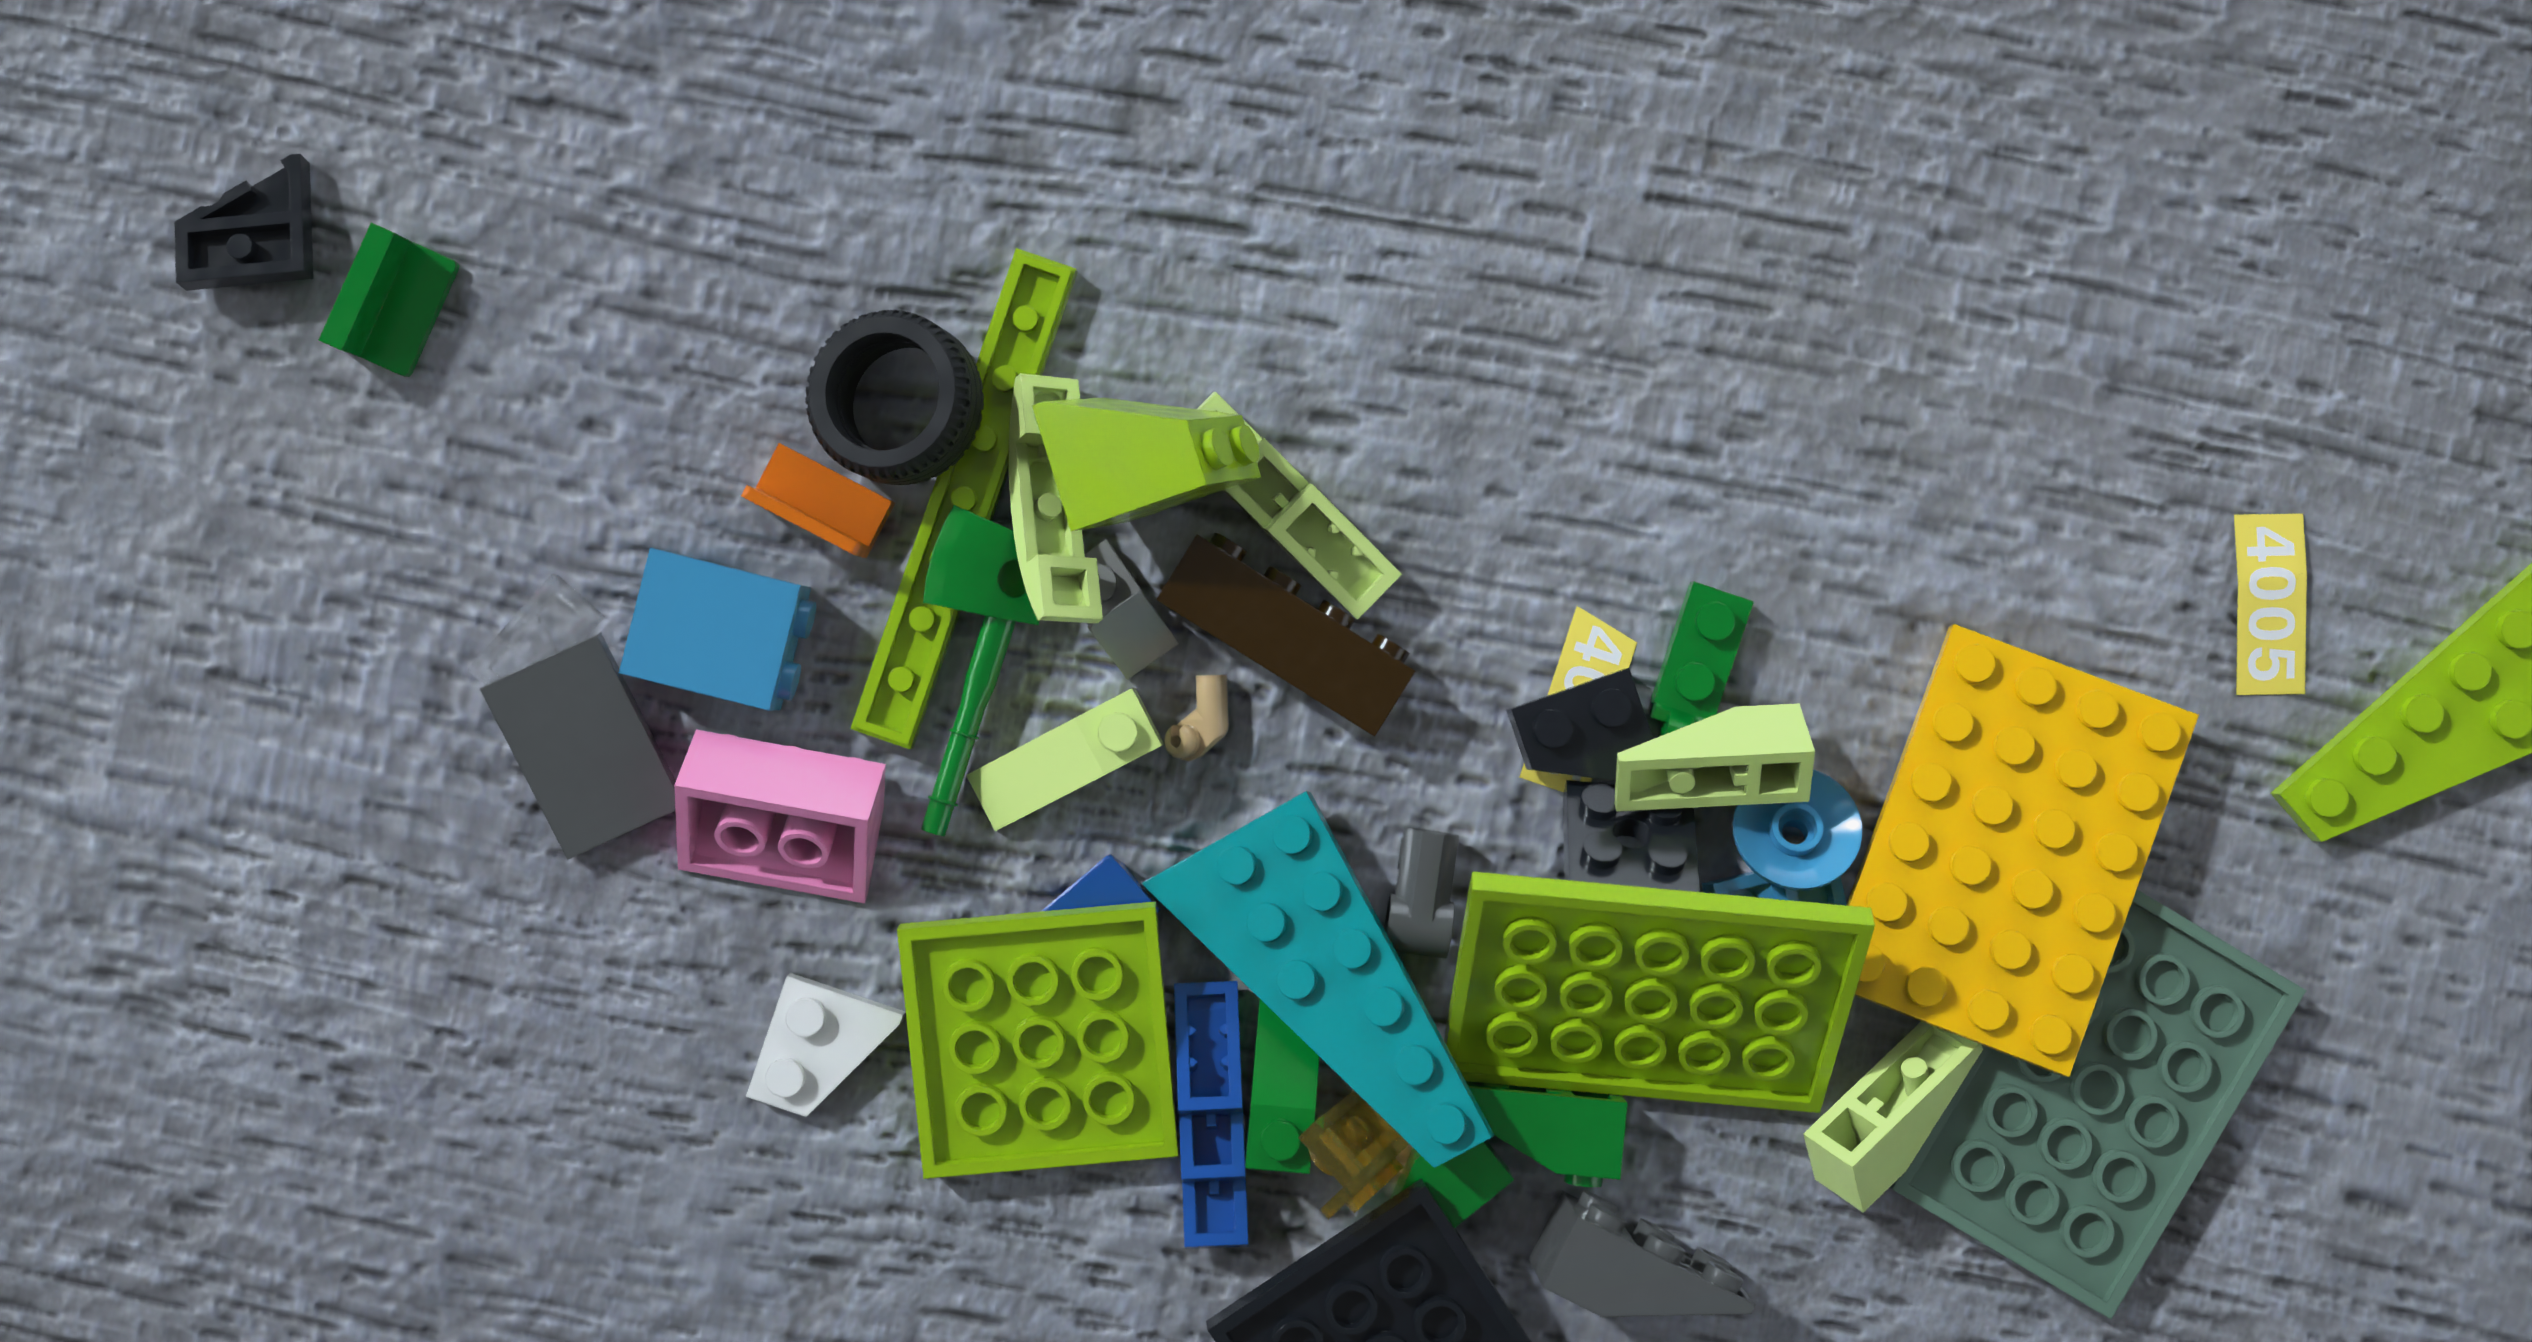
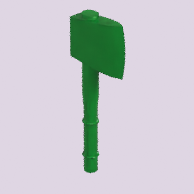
(977, 573)

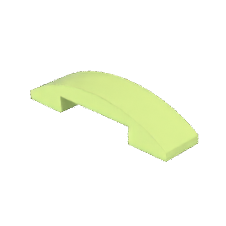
(1050, 556)

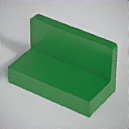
(389, 301)

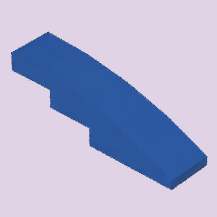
(1211, 1115)

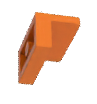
(821, 501)

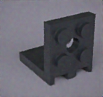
(1598, 856)

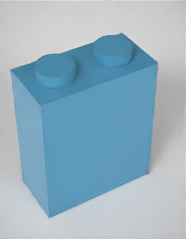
(717, 630)

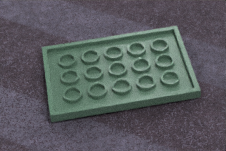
(2095, 1163)

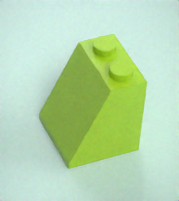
(1140, 458)

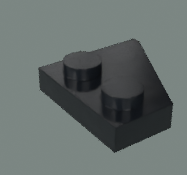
(250, 233)
(1581, 727)

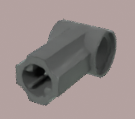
(1420, 910)

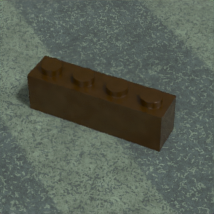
(1287, 635)

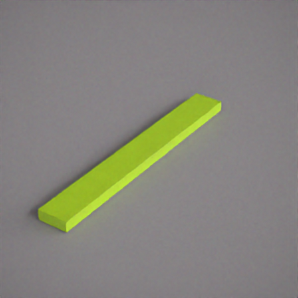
(918, 631)

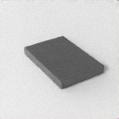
(582, 745)

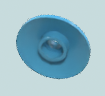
(1829, 830)

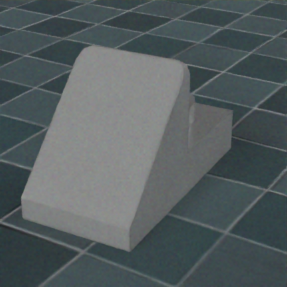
(1130, 626)

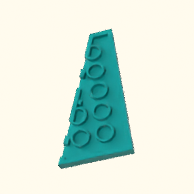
(1307, 942)

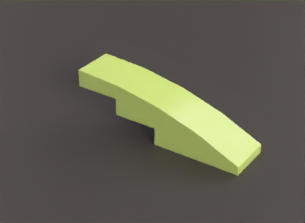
(1310, 527)

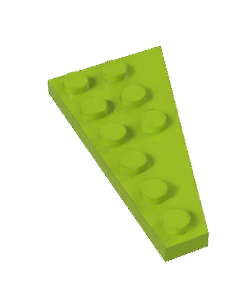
(2432, 729)

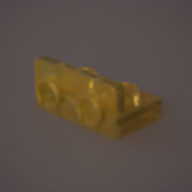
(1355, 1149)

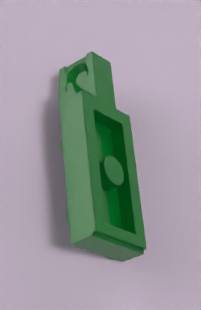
(1699, 656)

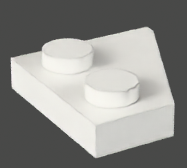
(816, 1043)

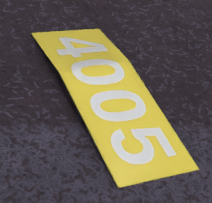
(2271, 604)

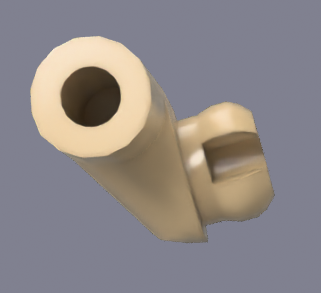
(1205, 724)

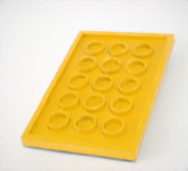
(2014, 846)

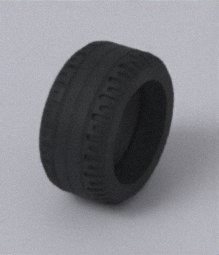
(839, 370)

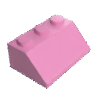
(778, 815)

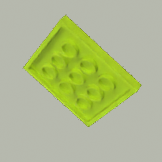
(1038, 1039)

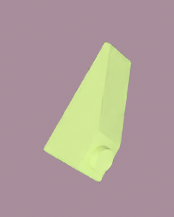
(1065, 759)
(1721, 761)
(1888, 1114)

